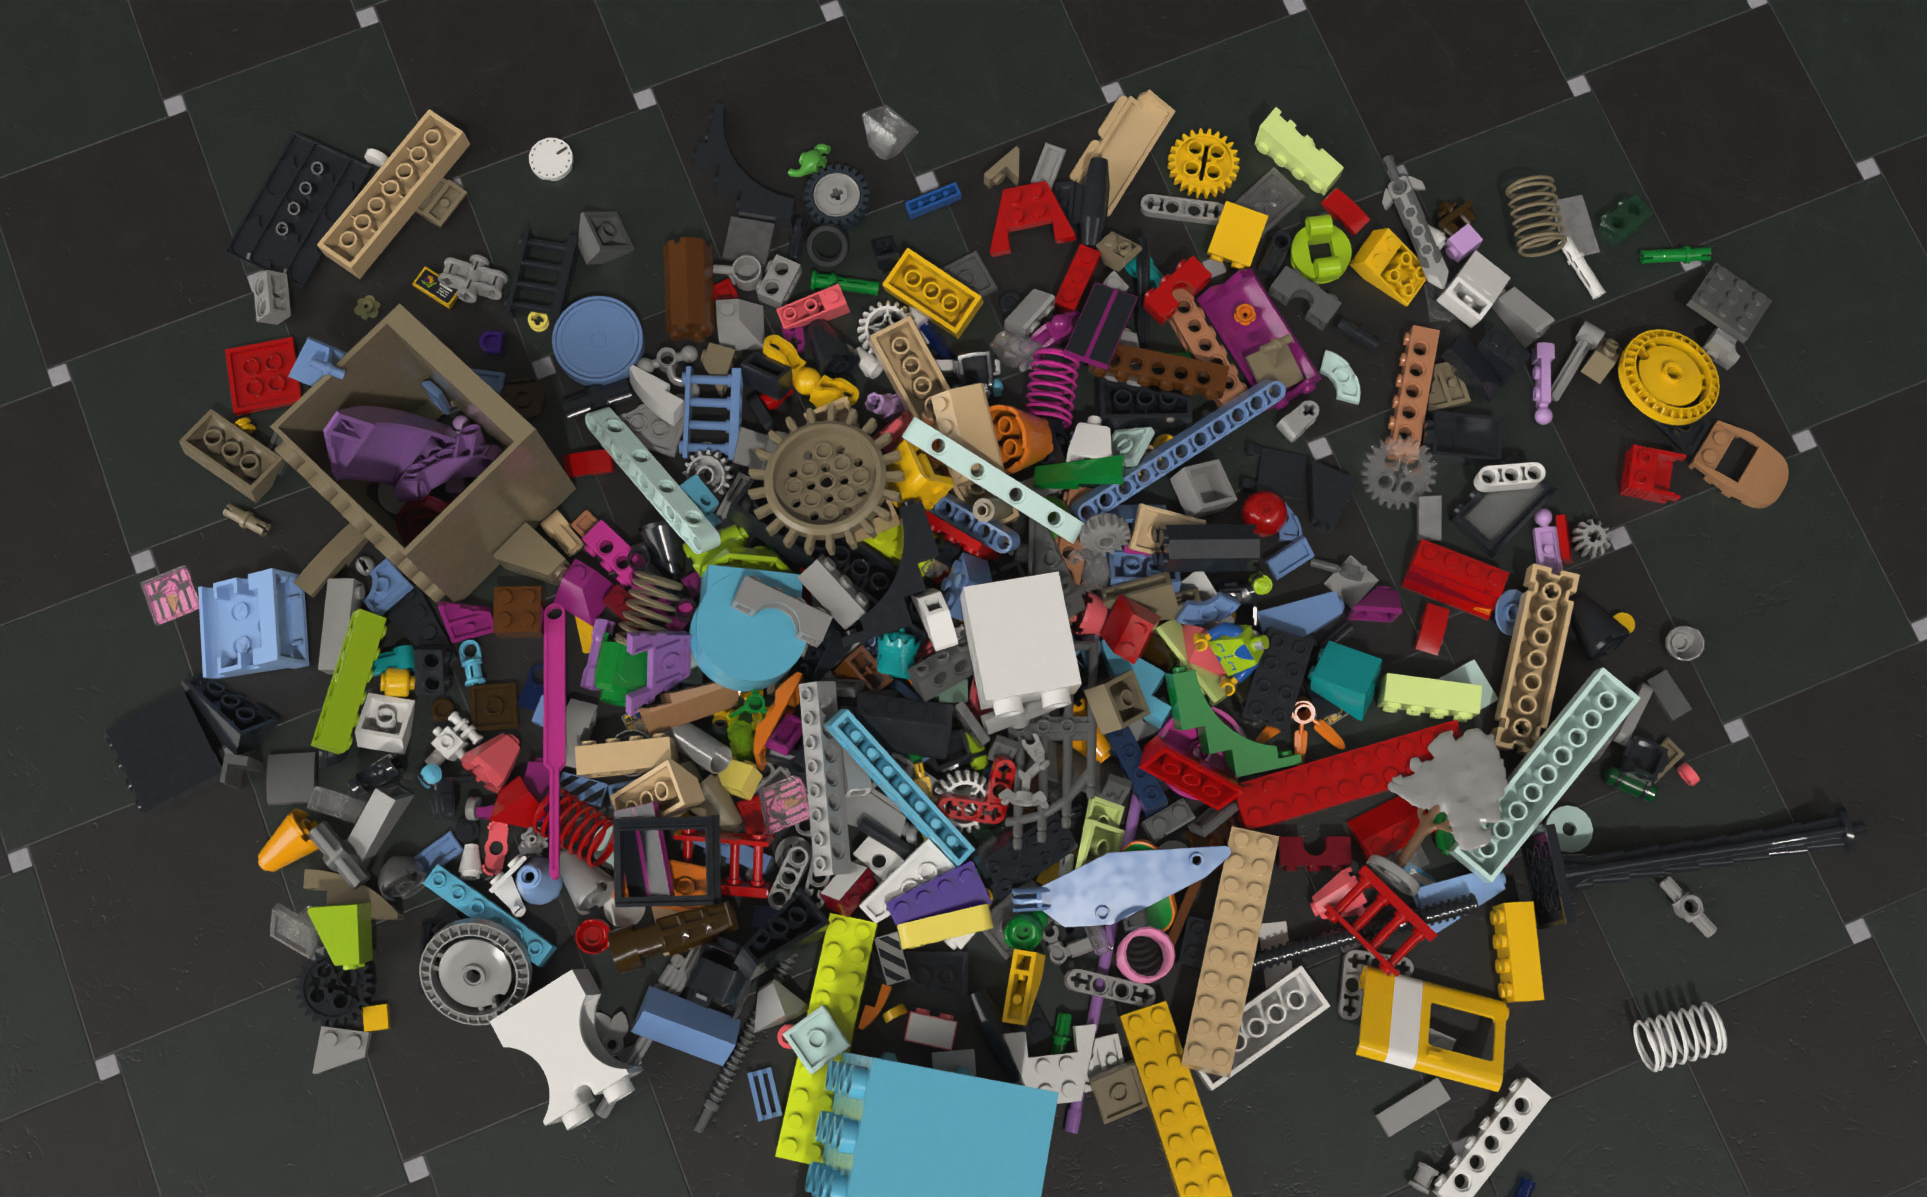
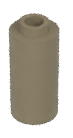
(991, 509)

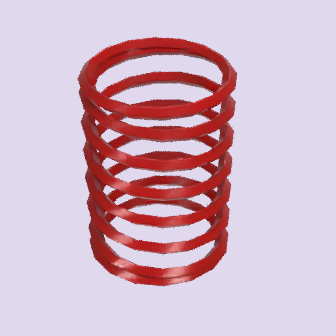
(580, 829)

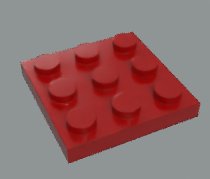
(261, 374)
(961, 538)

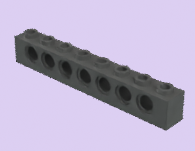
(955, 664)

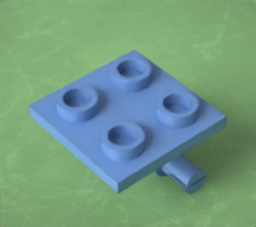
(316, 361)

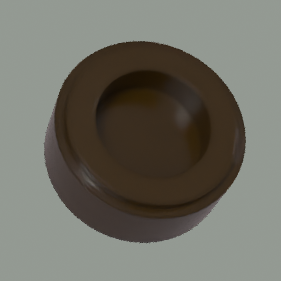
(442, 709)

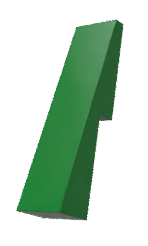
(1071, 474)

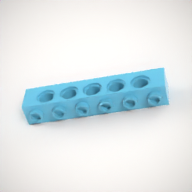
(479, 906)

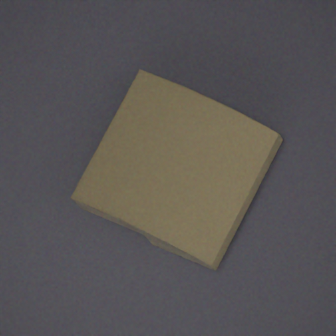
(441, 202)

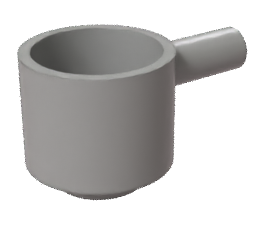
(745, 271)

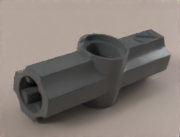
(339, 855)

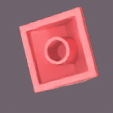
(1204, 659)

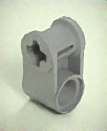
(1296, 423)

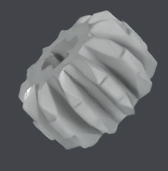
(1599, 537)

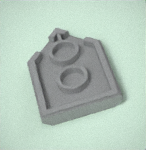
(653, 431)

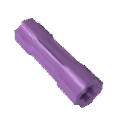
(600, 627)

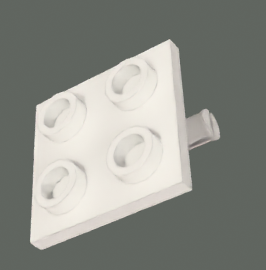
(505, 887)

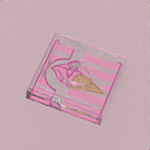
(170, 595)
(784, 804)

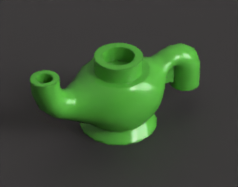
(811, 161)

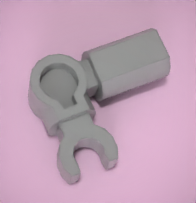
(1059, 953)

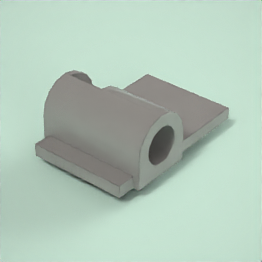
(747, 444)

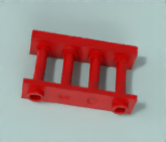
(733, 884)
(1402, 915)

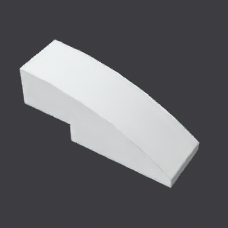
(656, 395)

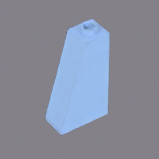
(1456, 888)

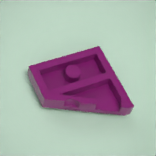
(465, 620)

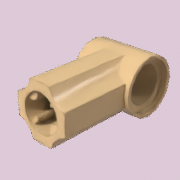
(559, 530)

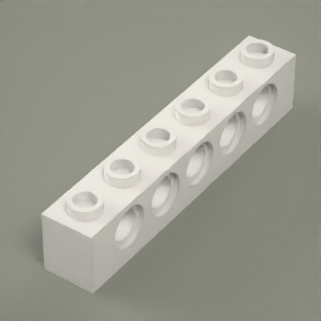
(869, 850)
(1534, 1100)

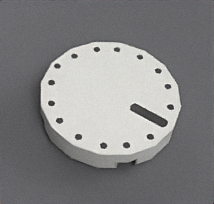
(551, 159)

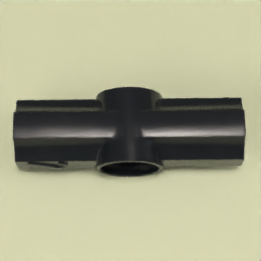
(597, 398)

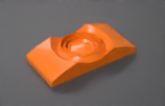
(786, 700)

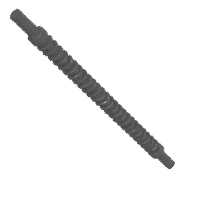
(712, 1104)

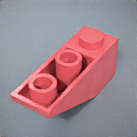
(819, 306)

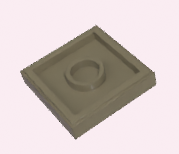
(1118, 1092)

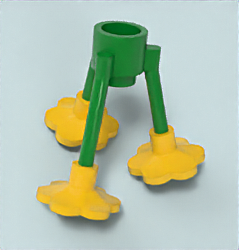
(753, 704)

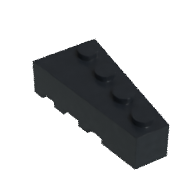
(1136, 407)

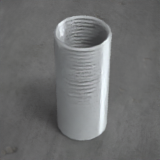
(701, 747)

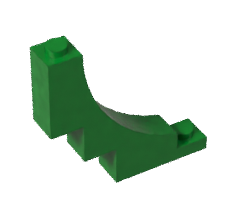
(1192, 711)

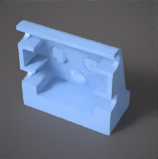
(253, 625)

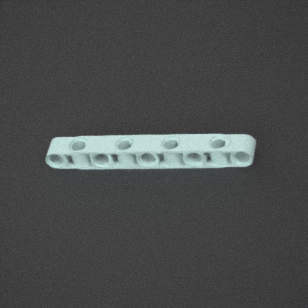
(652, 480)
(993, 480)

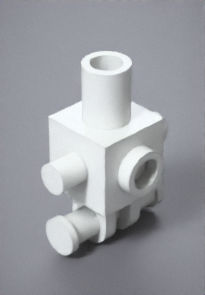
(450, 743)

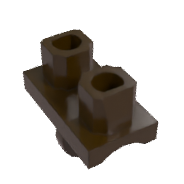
(1463, 214)

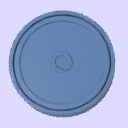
(598, 341)

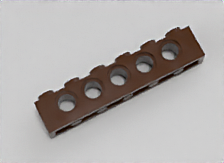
(1170, 364)

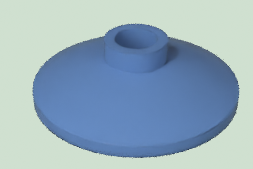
(1507, 610)

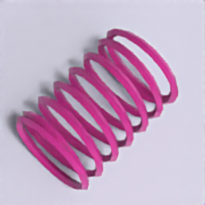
(1060, 384)

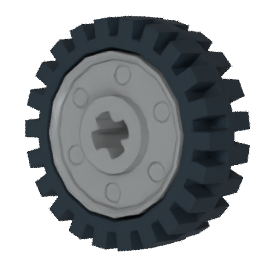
(836, 182)

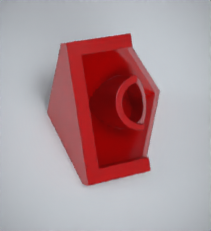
(516, 805)

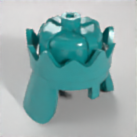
(896, 653)

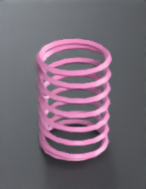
(1167, 950)

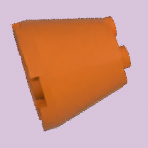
(1020, 437)

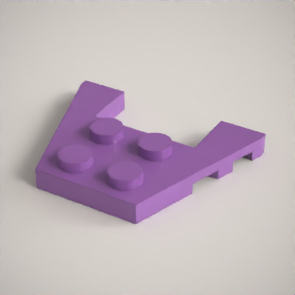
(666, 663)

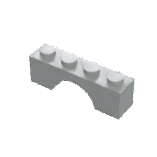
(809, 622)

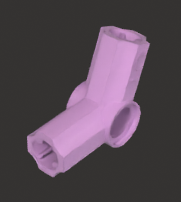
(886, 406)

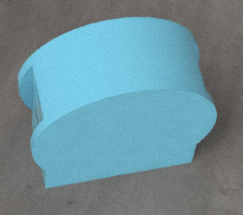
(738, 648)

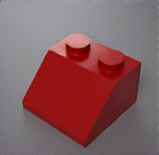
(1129, 629)

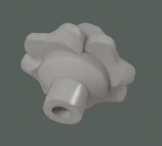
(533, 841)

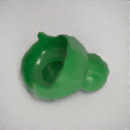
(1019, 939)

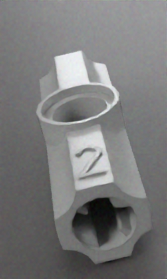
(1031, 710)

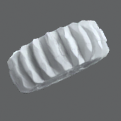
(882, 311)
(977, 784)

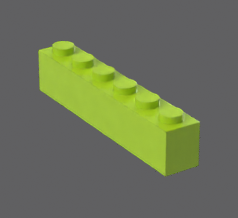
(349, 682)

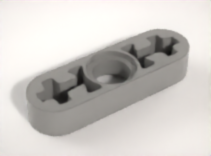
(1630, 721)

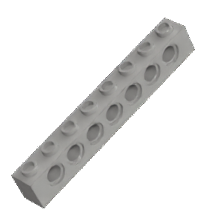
(824, 780)

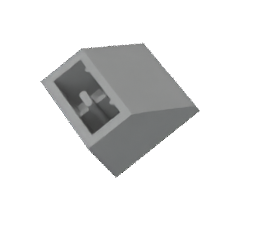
(1031, 313)

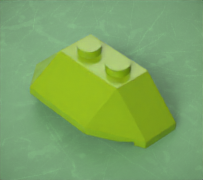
(740, 557)

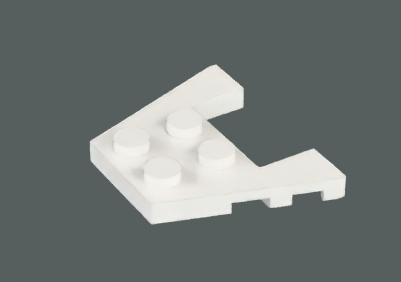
(1055, 1072)

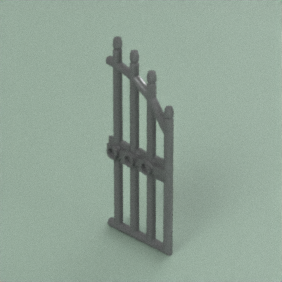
(1058, 729)

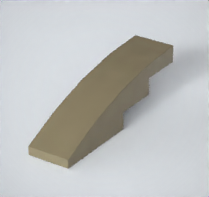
(331, 559)

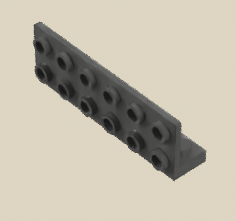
(1110, 780)

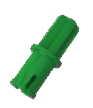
(1061, 1033)

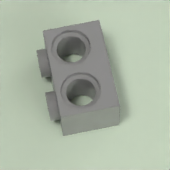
(784, 283)
(271, 297)

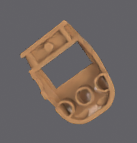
(1761, 480)

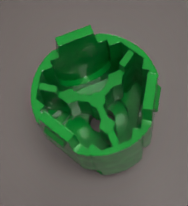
(619, 671)

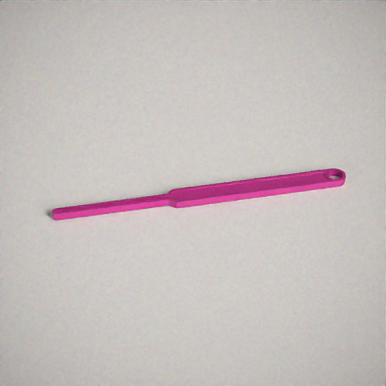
(554, 724)

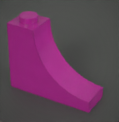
(538, 781)

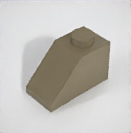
(719, 361)

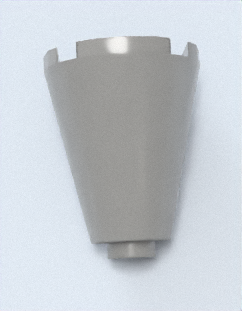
(585, 884)

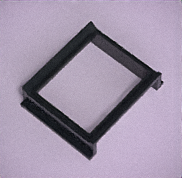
(713, 859)

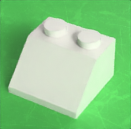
(385, 723)

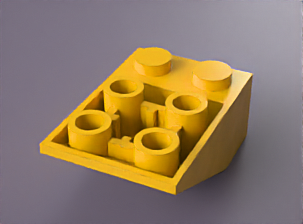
(1389, 266)

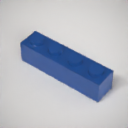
(933, 200)

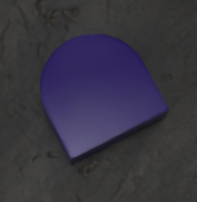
(492, 342)

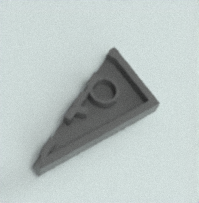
(1044, 552)

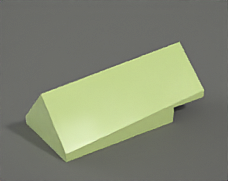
(1100, 830)

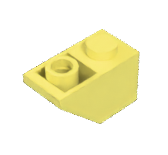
(740, 778)

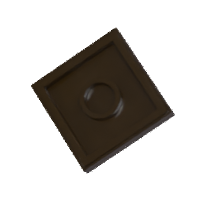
(495, 707)

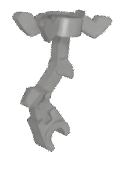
(1025, 797)

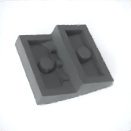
(291, 778)

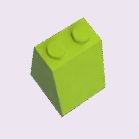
(345, 932)

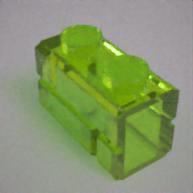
(741, 740)

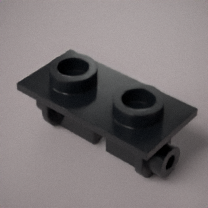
(948, 552)

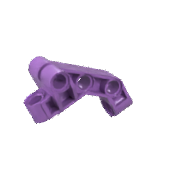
(461, 460)

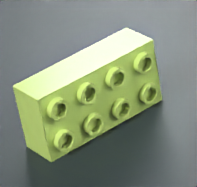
(1429, 696)

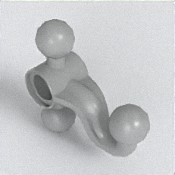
(687, 354)

